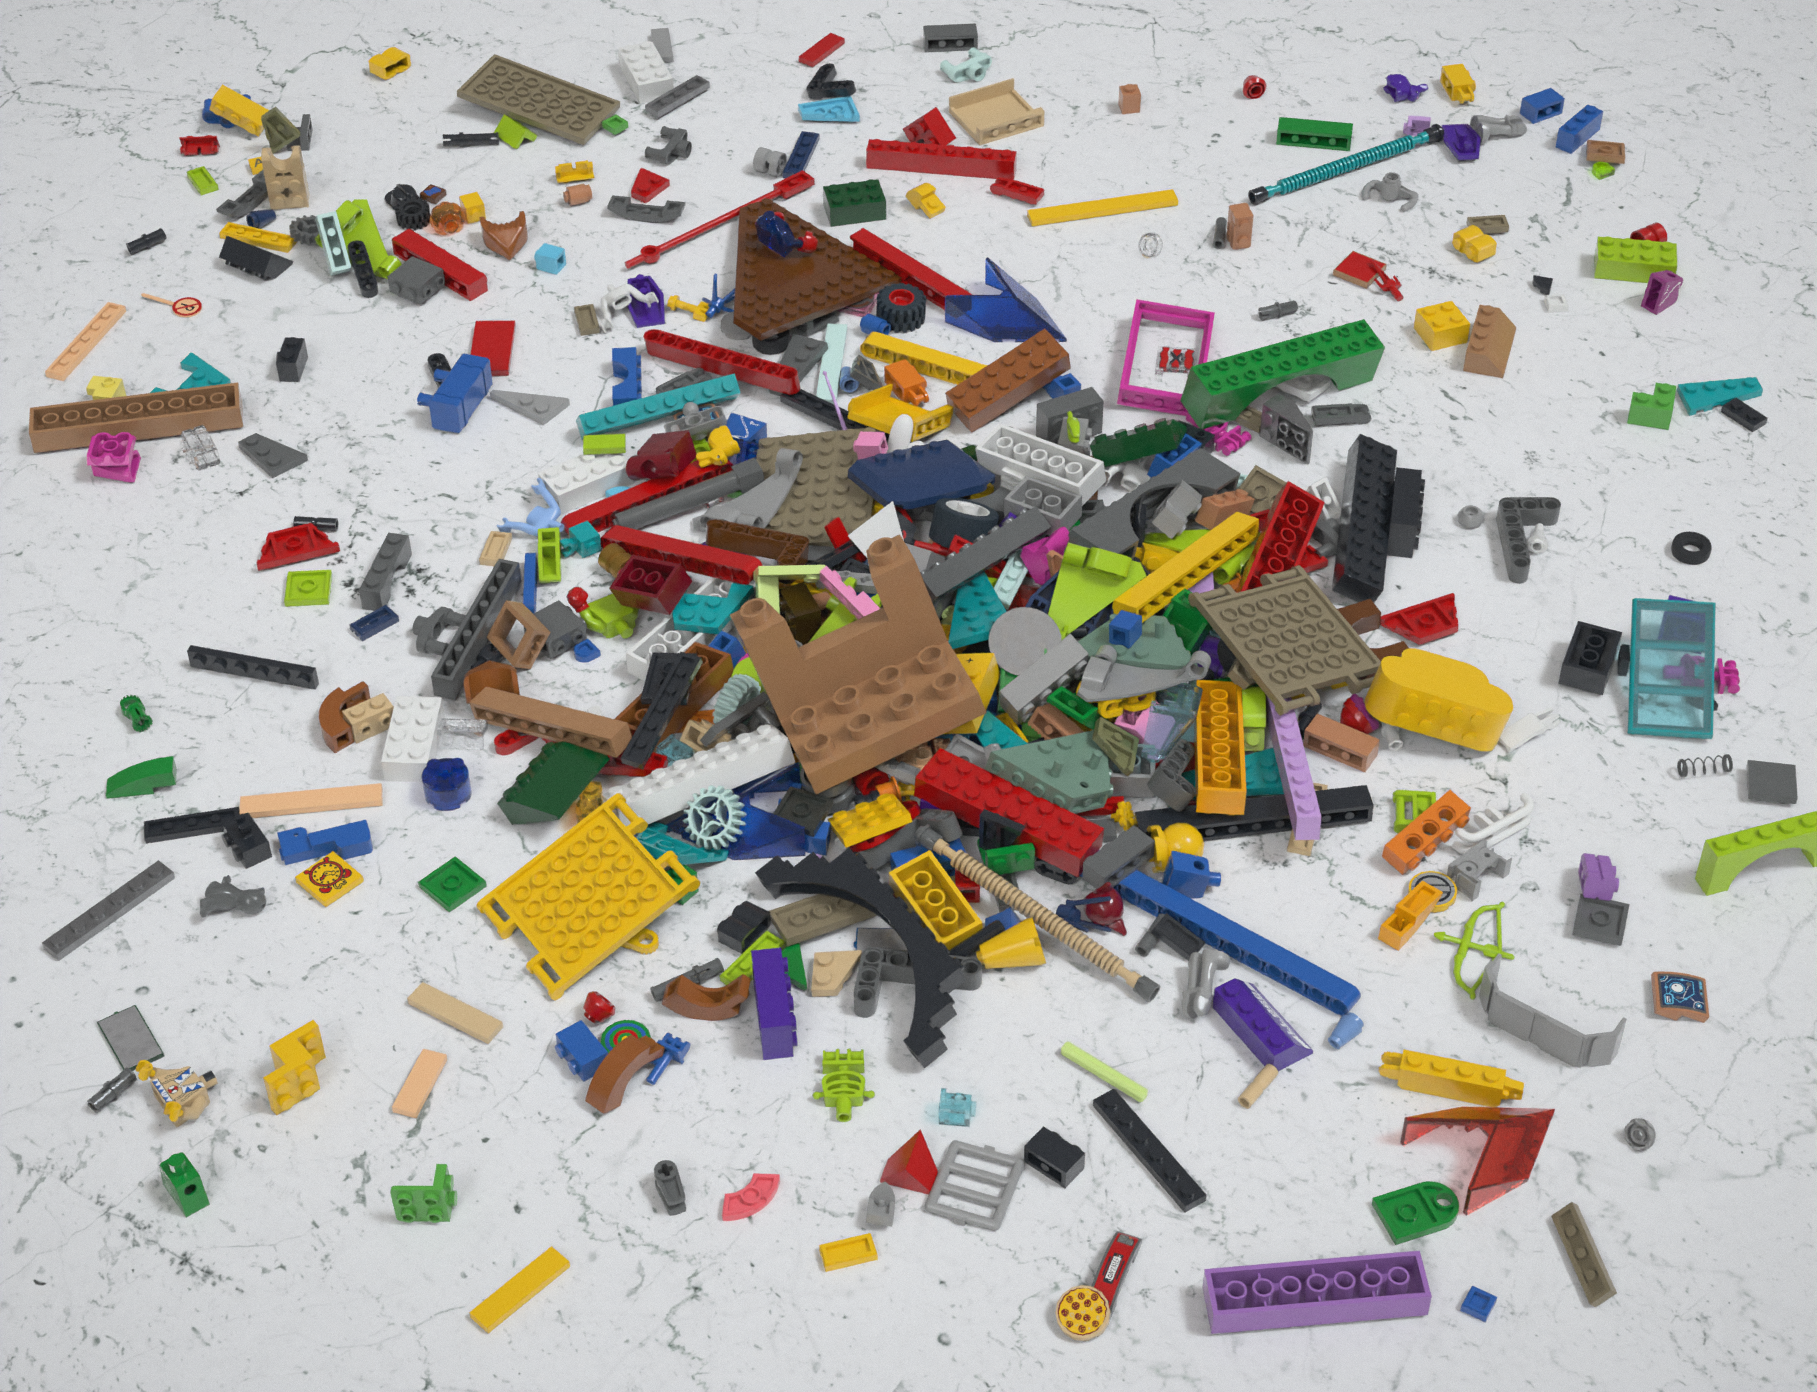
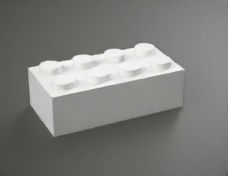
(645, 71)
(585, 479)
(411, 738)

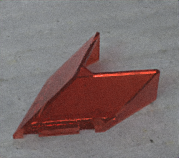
(1509, 1152)

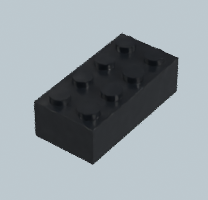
(1406, 512)

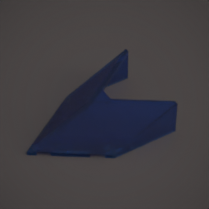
(1004, 316)
(764, 832)

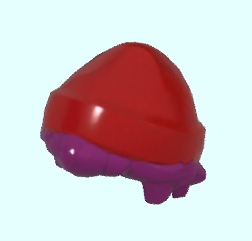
(1356, 715)

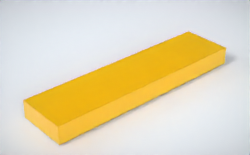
(258, 237)
(519, 1289)

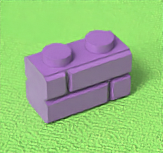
(1597, 877)

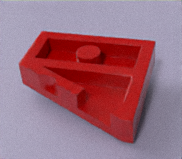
(648, 185)

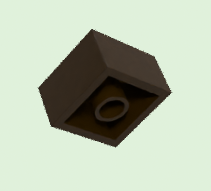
(800, 612)

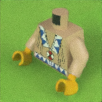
(178, 1090)

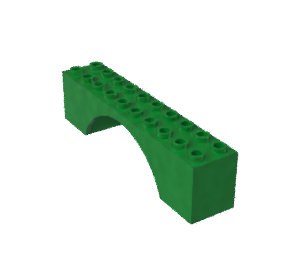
(1226, 386)

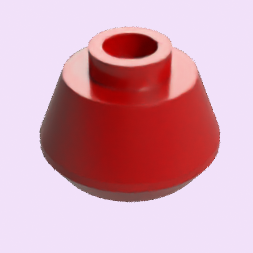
(1254, 87)
(598, 1007)

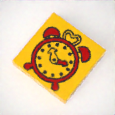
(329, 879)

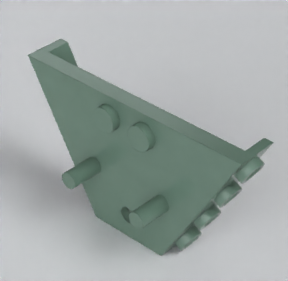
(1154, 649)
(1057, 771)

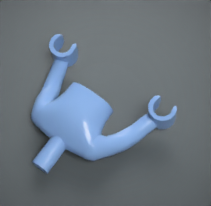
(539, 516)

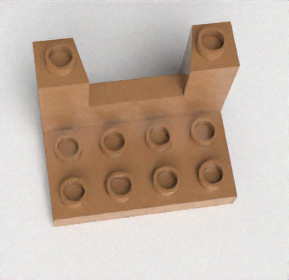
(866, 685)

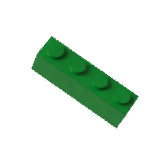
(1314, 134)

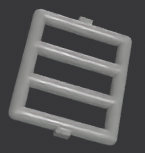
(1001, 1204)

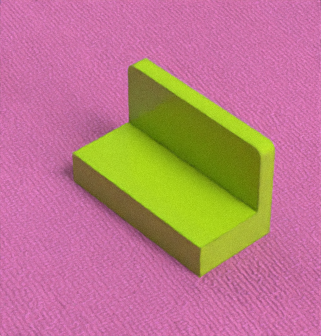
(513, 132)

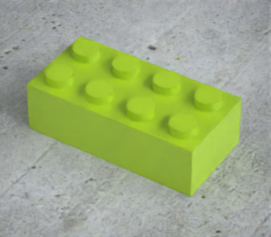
(1632, 259)

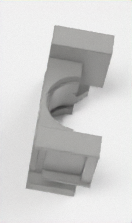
(1472, 864)

